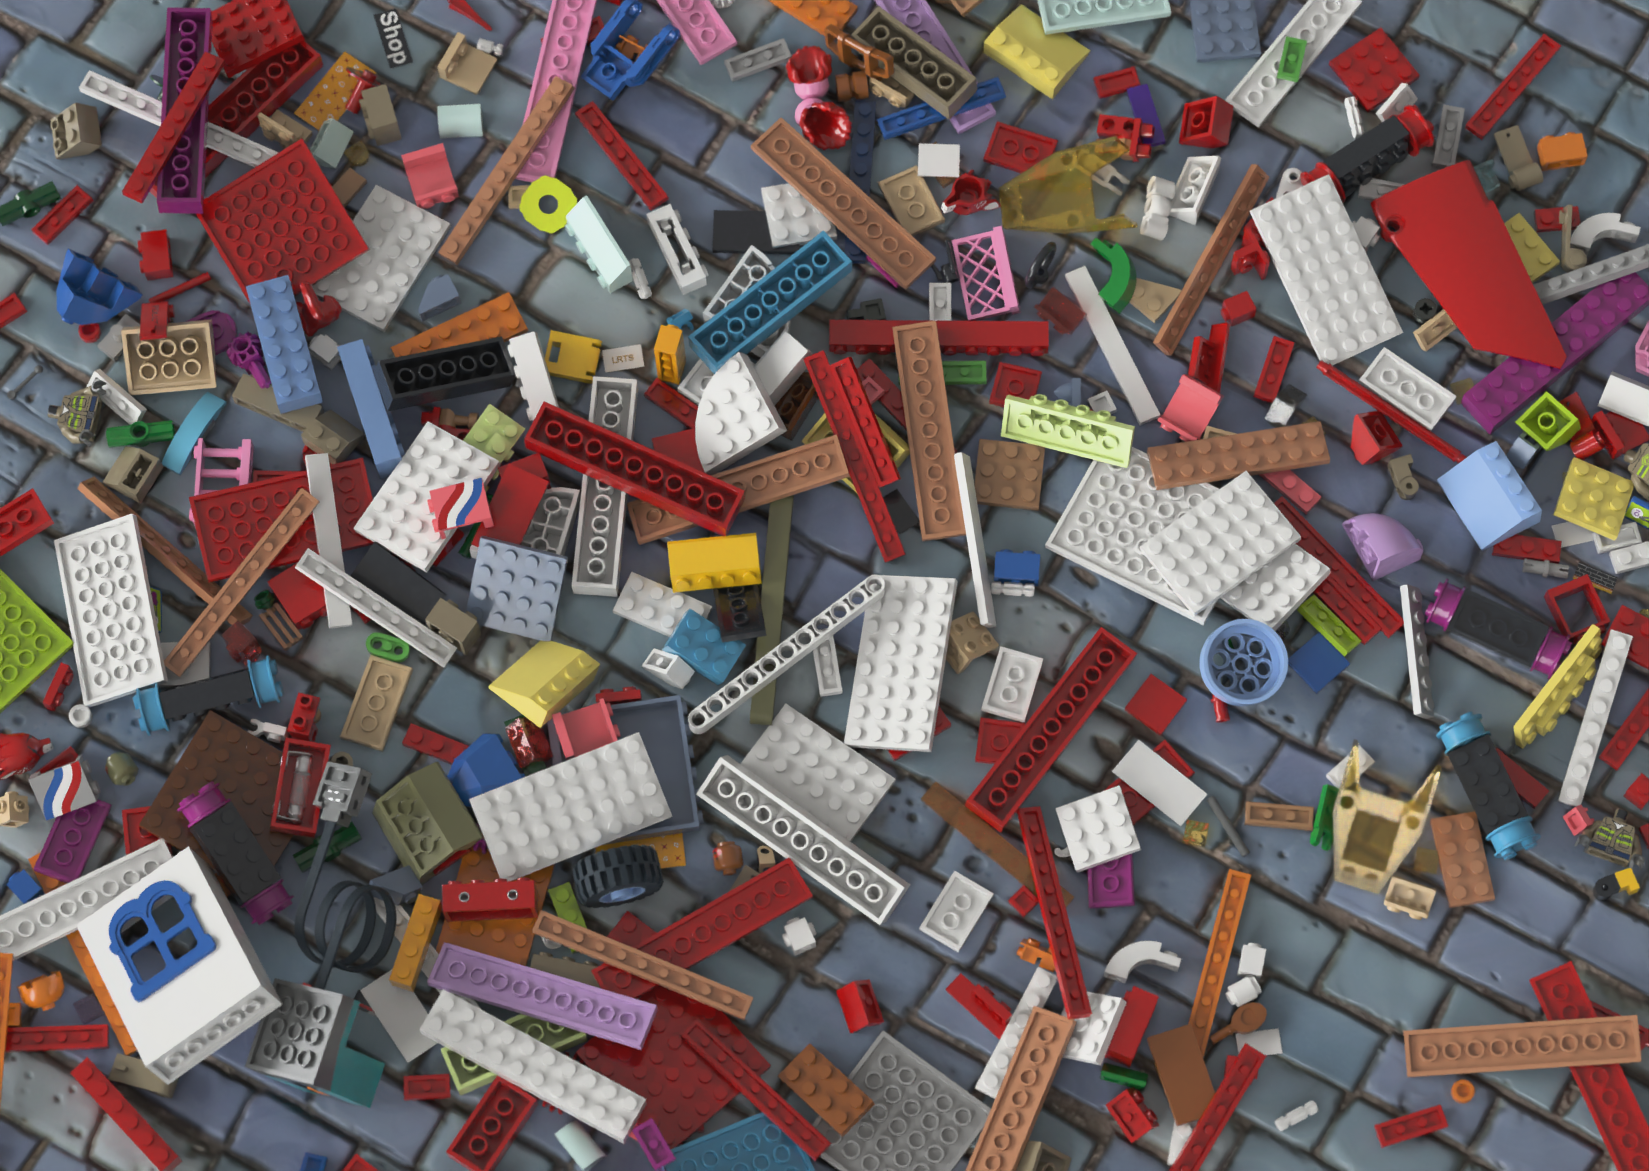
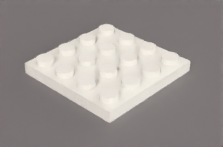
(1278, 587)

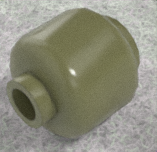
(121, 768)

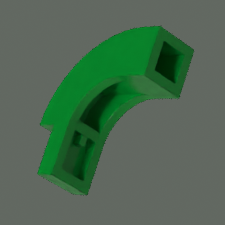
(1122, 282)

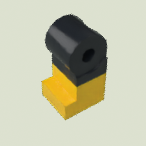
(1616, 883)

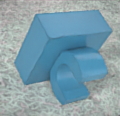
(681, 318)

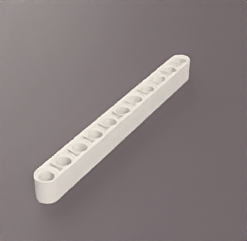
(781, 663)

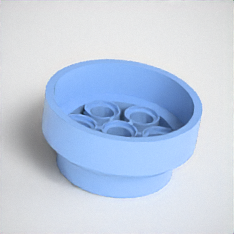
(1271, 654)

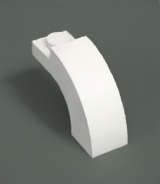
(1603, 226)
(1138, 954)

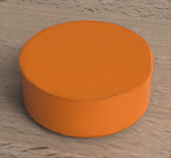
(1462, 1091)

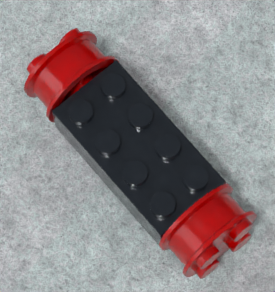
(1374, 151)

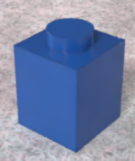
(24, 887)

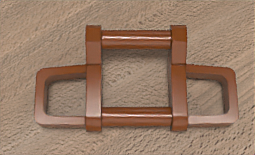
(844, 47)

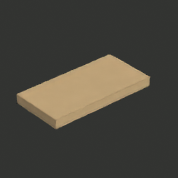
(376, 703)

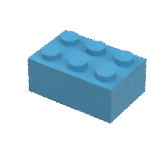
(701, 647)

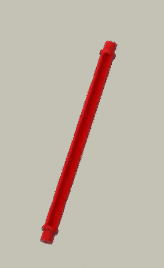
(1391, 412)

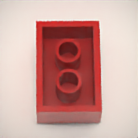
(1131, 1026)

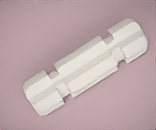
(1354, 117)
(640, 279)
(1012, 588)
(1296, 1115)

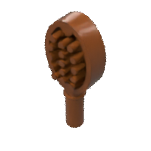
(1244, 1021)

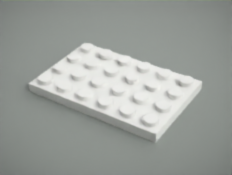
(400, 247)
(400, 511)
(1220, 543)
(818, 772)

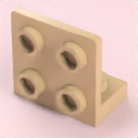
(465, 65)
(283, 129)
(968, 641)

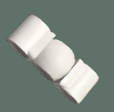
(1157, 208)

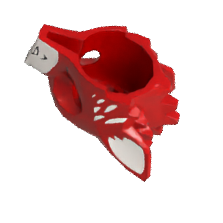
(969, 196)
(21, 753)

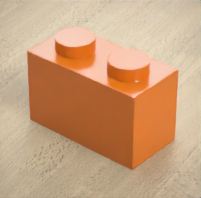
(1561, 151)

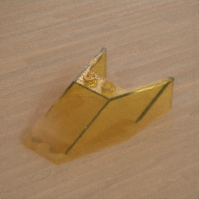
(1059, 192)
(1373, 829)

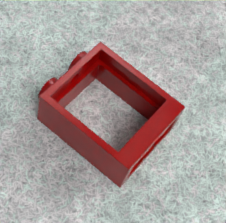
(1567, 589)

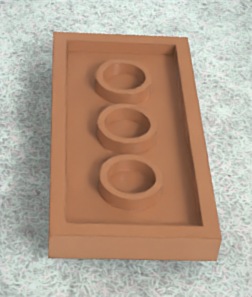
(1462, 859)

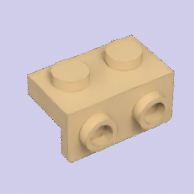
(892, 90)
(1409, 897)

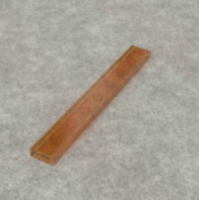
(983, 837)

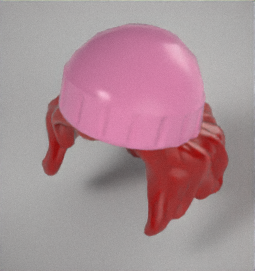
(810, 72)
(823, 123)

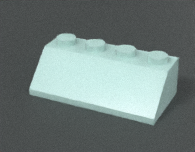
(598, 245)

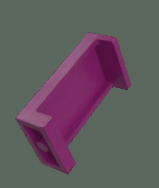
(654, 1145)

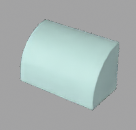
(460, 121)
(330, 143)
(580, 1145)

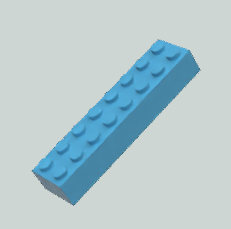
(771, 302)

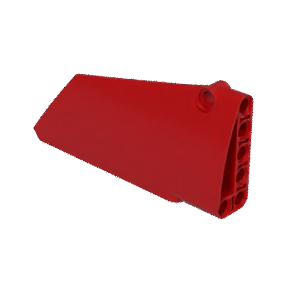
(1469, 263)

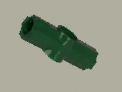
(28, 203)
(341, 840)

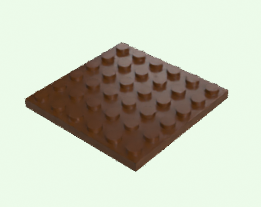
(246, 775)

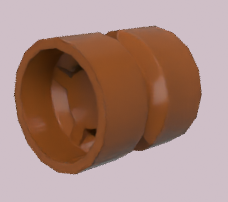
(851, 86)

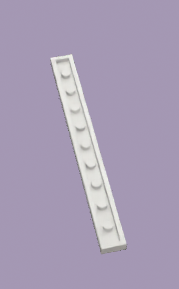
(150, 110)

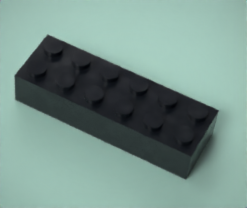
(444, 373)

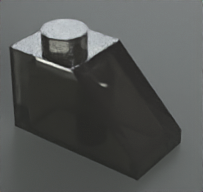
(1285, 406)

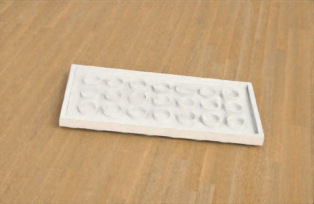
(1326, 271)
(110, 610)
(901, 665)
(570, 808)

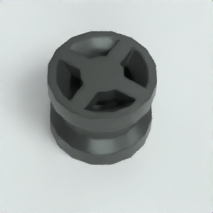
(1423, 315)

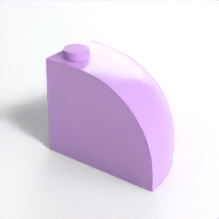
(1382, 543)

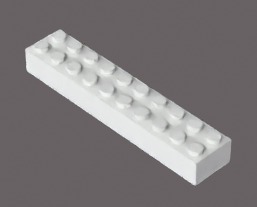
(603, 506)
(804, 839)
(533, 1066)

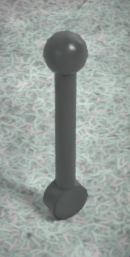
(13, 393)

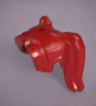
(315, 313)

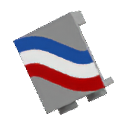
(65, 788)

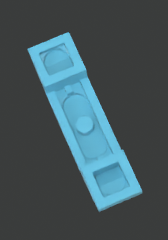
(191, 429)

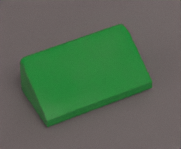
(1123, 1076)

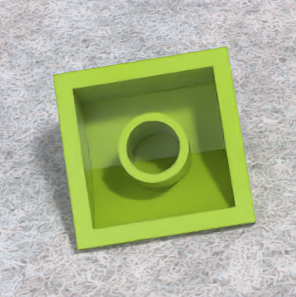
(1549, 422)

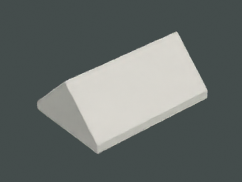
(1194, 187)
(782, 365)
(1626, 398)

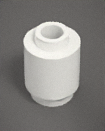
(1243, 991)

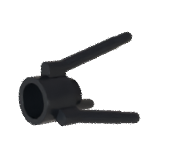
(948, 271)

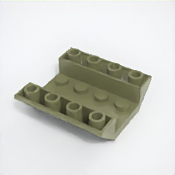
(425, 820)

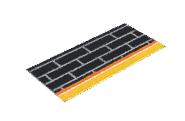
(1598, 578)

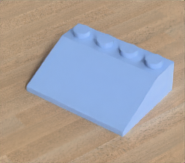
(1490, 496)

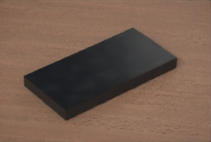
(738, 230)
(397, 583)
(739, 612)

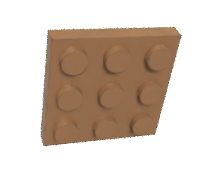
(1009, 474)

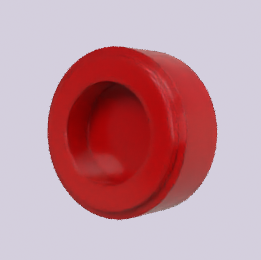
(89, 332)

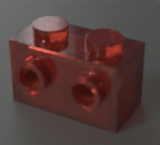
(241, 644)

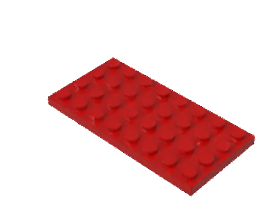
(237, 517)

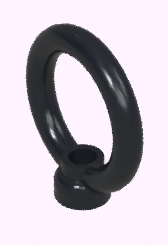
(1041, 263)

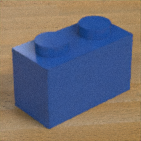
(1017, 567)

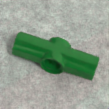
(126, 435)

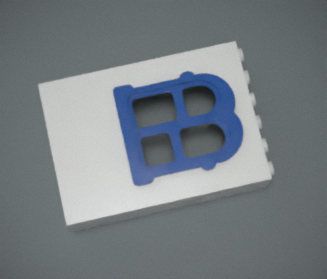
(197, 998)

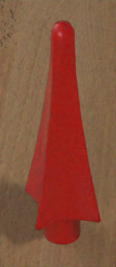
(465, 9)

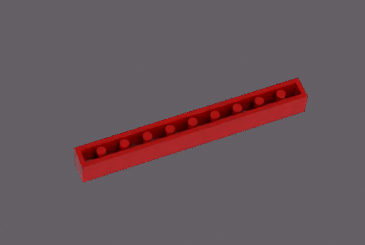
(953, 336)

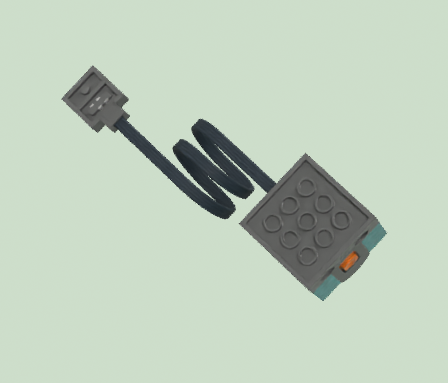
(308, 1033)

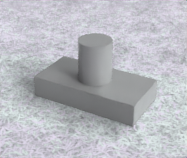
(112, 342)

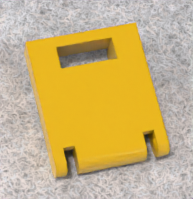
(574, 358)

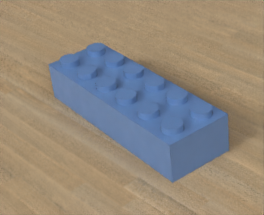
(284, 344)
(375, 418)

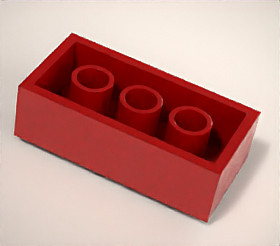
(492, 1126)

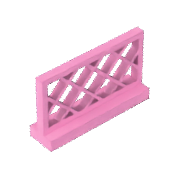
(1005, 275)

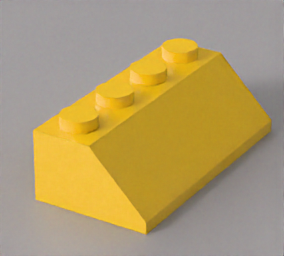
(714, 562)

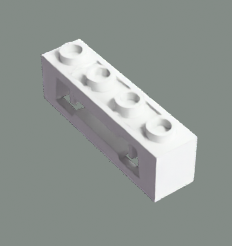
(664, 218)

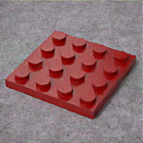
(252, 32)

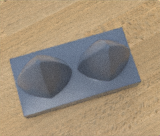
(1070, 392)

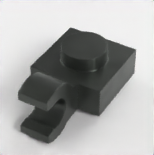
(868, 311)

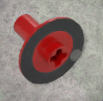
(366, 80)

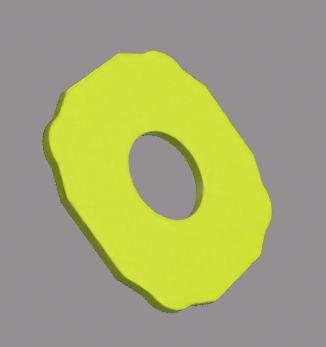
(530, 204)

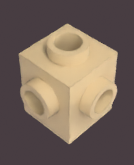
(13, 810)

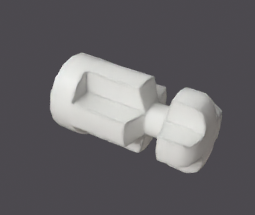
(488, 46)

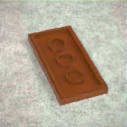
(1182, 1073)

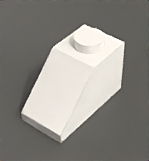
(668, 668)

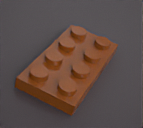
(826, 1090)

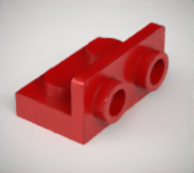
(1132, 1114)

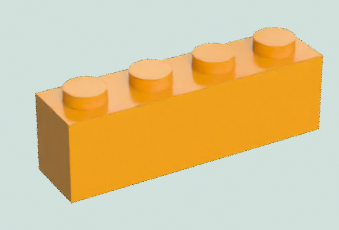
(670, 354)
(415, 942)

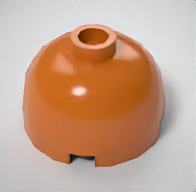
(42, 991)

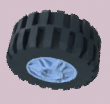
(617, 876)

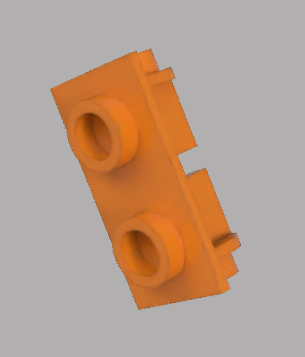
(630, 46)
(1033, 950)

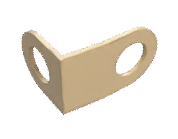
(765, 860)

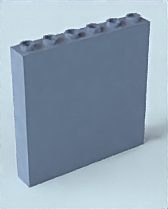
(665, 740)

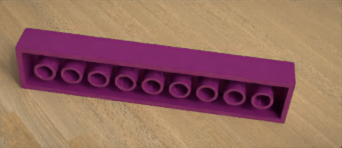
(183, 176)
(1579, 332)

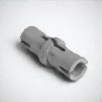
(1545, 568)

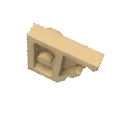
(1153, 298)

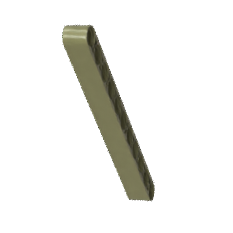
(772, 602)

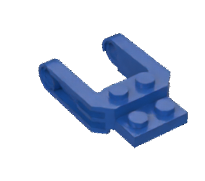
(613, 70)

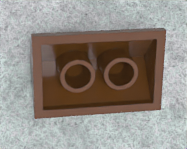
(796, 404)

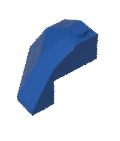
(90, 293)
(483, 768)

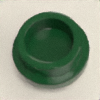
(264, 600)

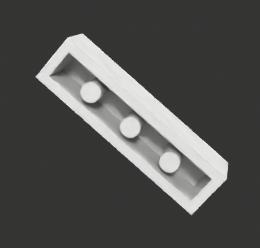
(533, 372)

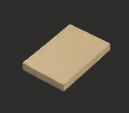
(911, 201)

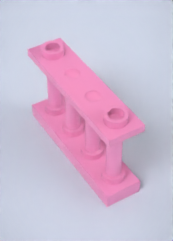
(242, 474)

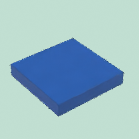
(1318, 662)

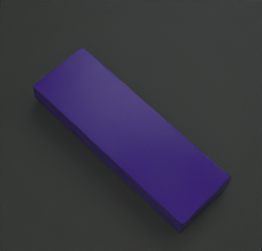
(1144, 108)

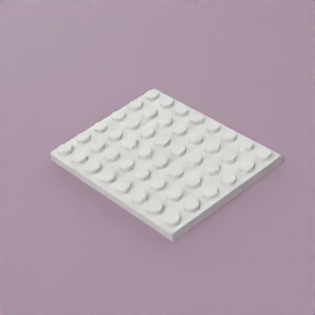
(1115, 515)

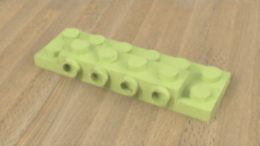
(1068, 429)
(495, 435)

